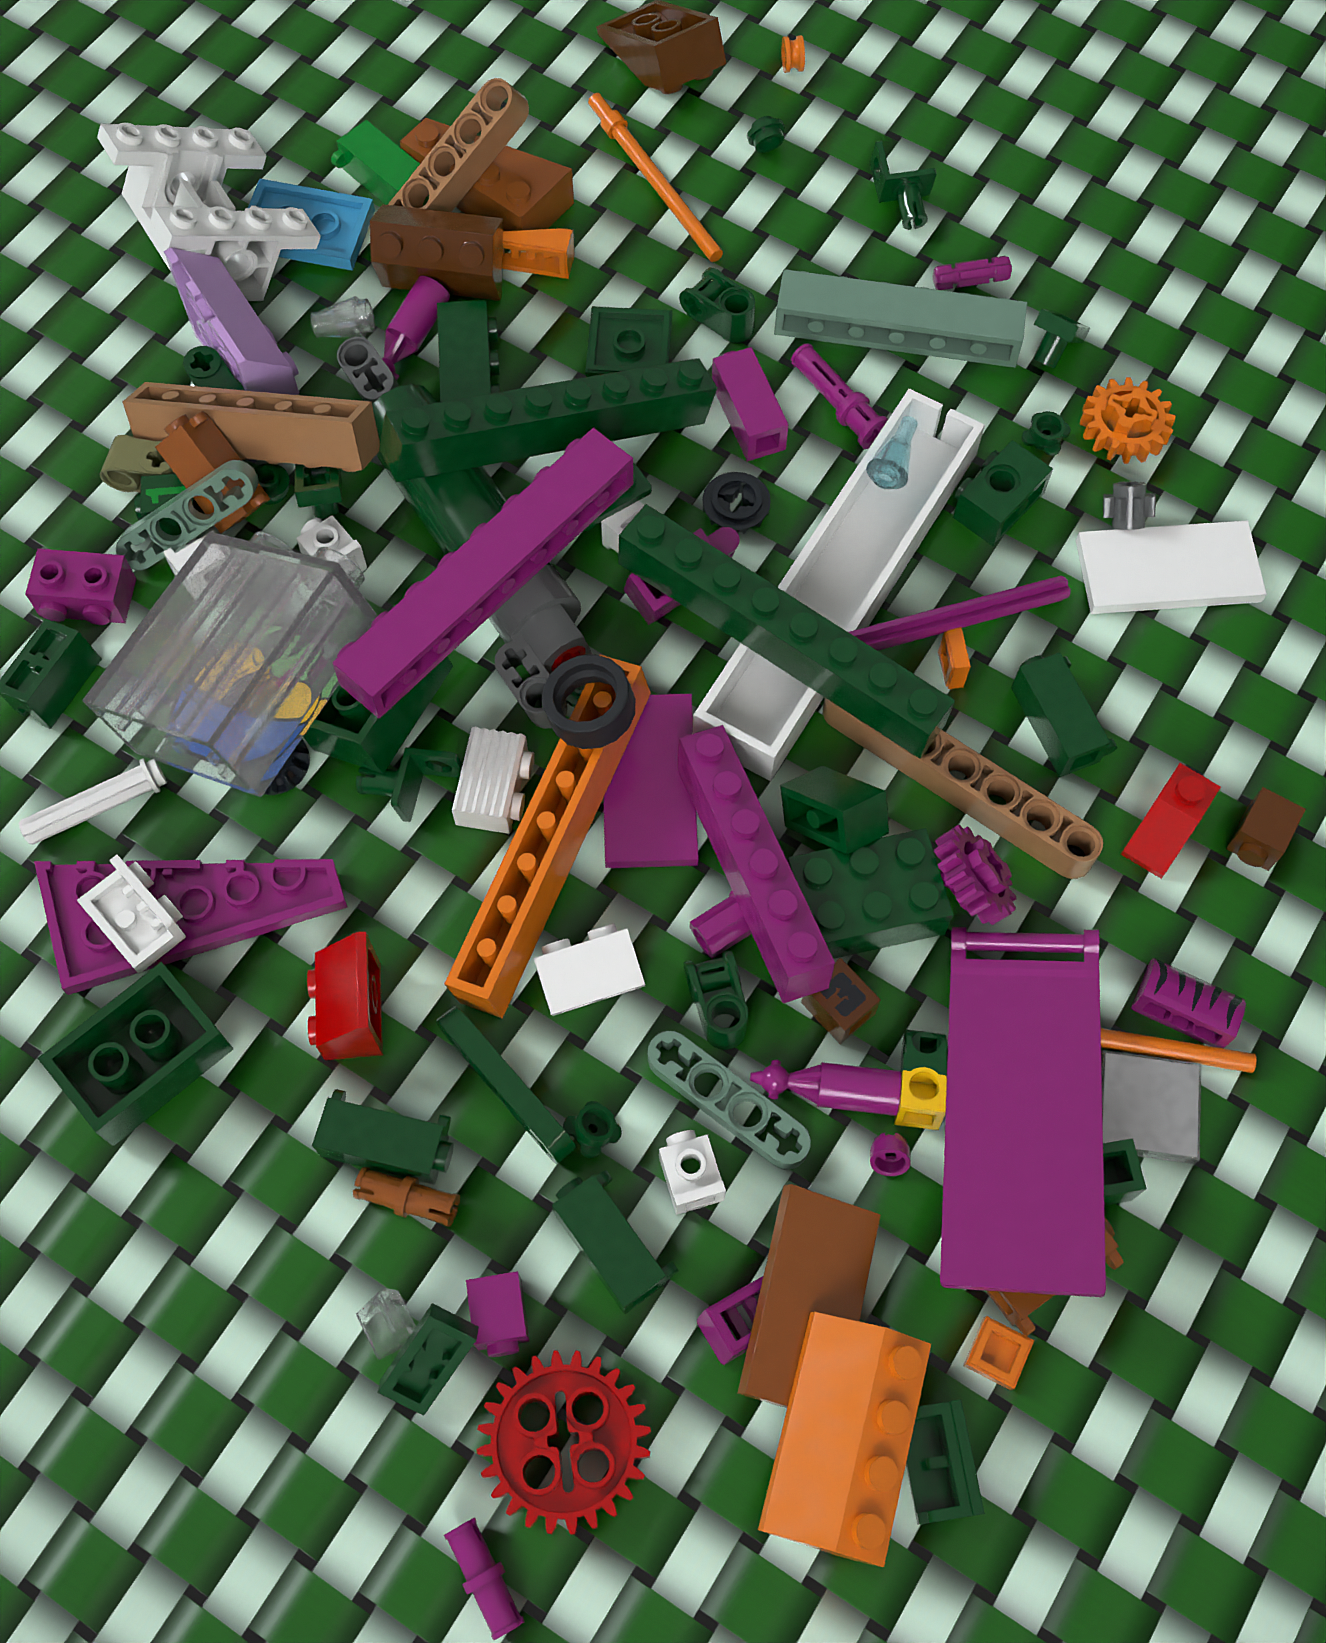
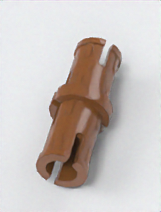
(406, 1196)

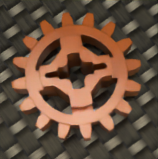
(1127, 420)

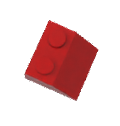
(346, 1000)

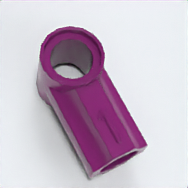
(720, 927)

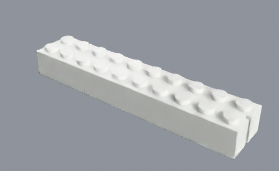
(843, 577)

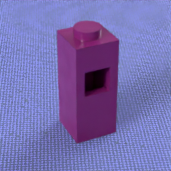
(749, 404)

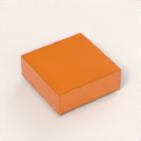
(954, 658)
(998, 1353)

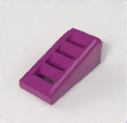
(717, 1331)

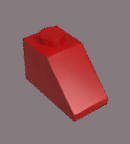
(1170, 820)

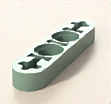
(183, 512)
(732, 1094)

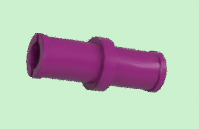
(484, 1578)

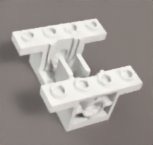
(181, 204)

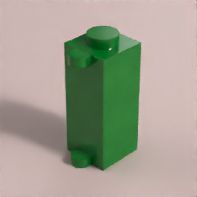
(374, 161)

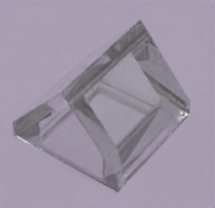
(386, 1322)

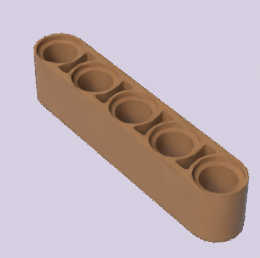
(459, 148)

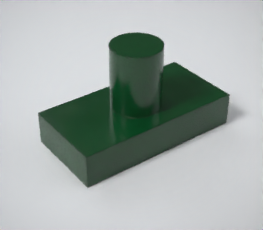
(1058, 333)
(318, 488)
(428, 1359)

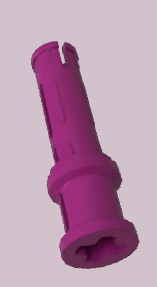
(850, 406)

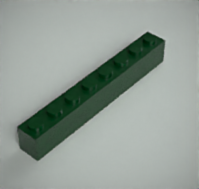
(544, 418)
(784, 631)

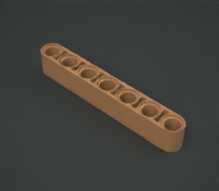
(972, 795)

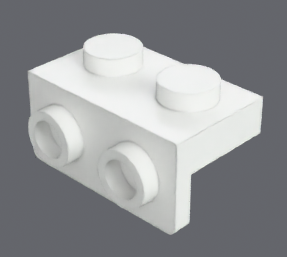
(132, 916)

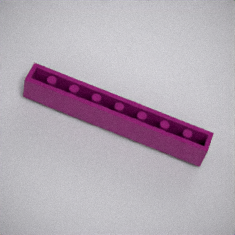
(483, 573)

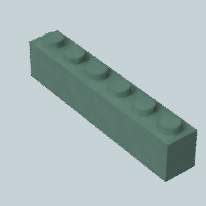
(900, 318)

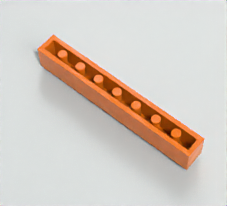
(540, 857)

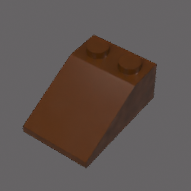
(666, 44)

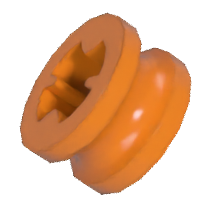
(793, 54)

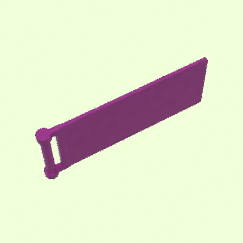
(1024, 1118)

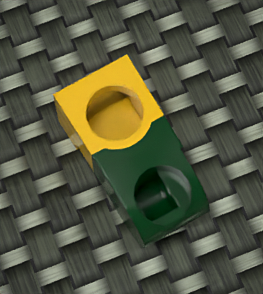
(923, 1080)

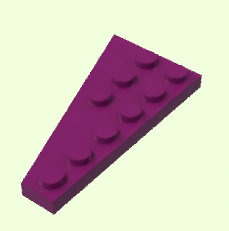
(216, 901)

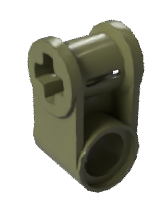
(131, 459)

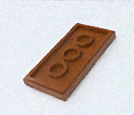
(813, 1265)

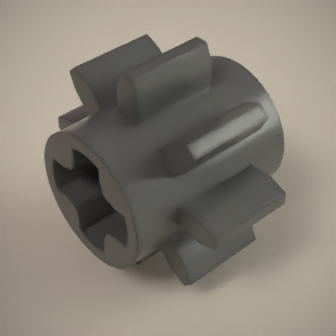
(1129, 505)

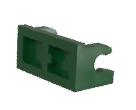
(48, 672)
(942, 1465)

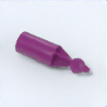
(413, 321)
(836, 1086)

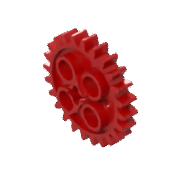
(516, 1447)

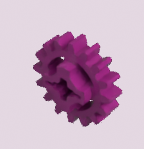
(975, 875)

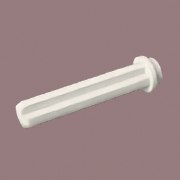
(93, 801)

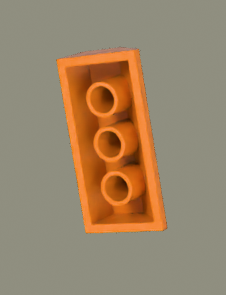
(846, 1438)

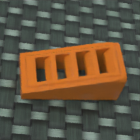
(546, 251)

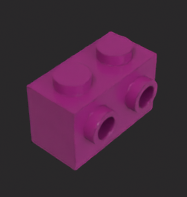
(81, 586)

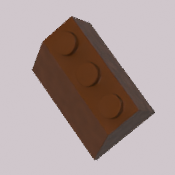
(449, 247)

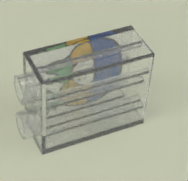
(234, 659)

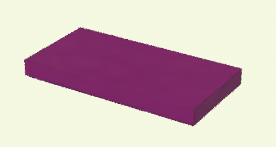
(646, 803)

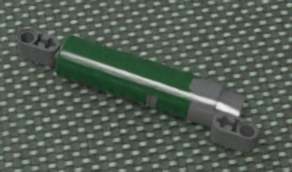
(541, 614)

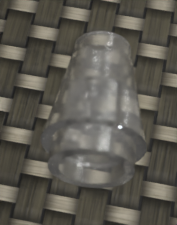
(344, 319)

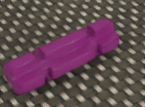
(972, 273)

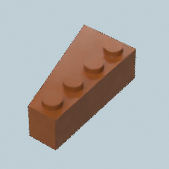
(514, 187)

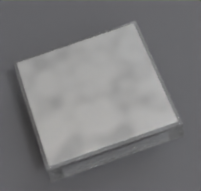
(1153, 1104)

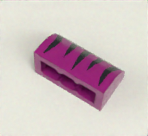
(1189, 1004)

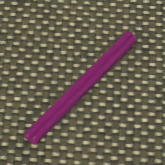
(964, 613)

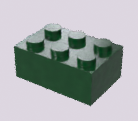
(358, 737)
(875, 894)
(135, 1054)

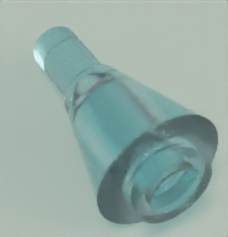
(891, 464)

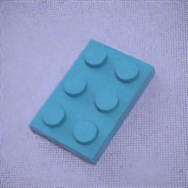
(336, 216)

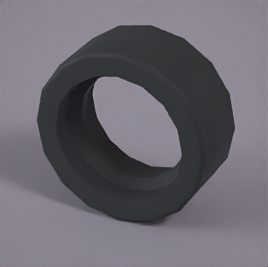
(577, 673)

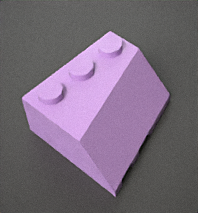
(229, 324)

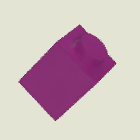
(500, 1313)

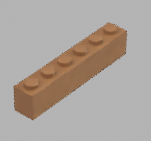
(264, 423)

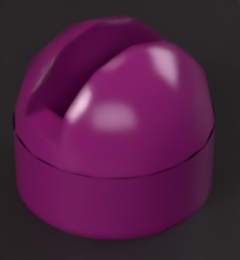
(890, 1165)

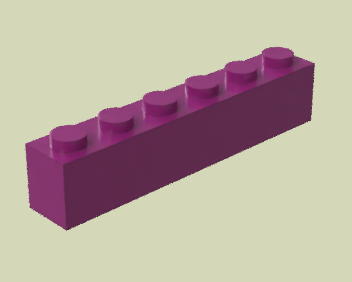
(754, 865)

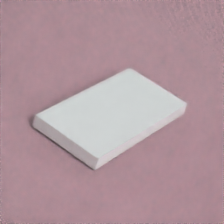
(1170, 567)

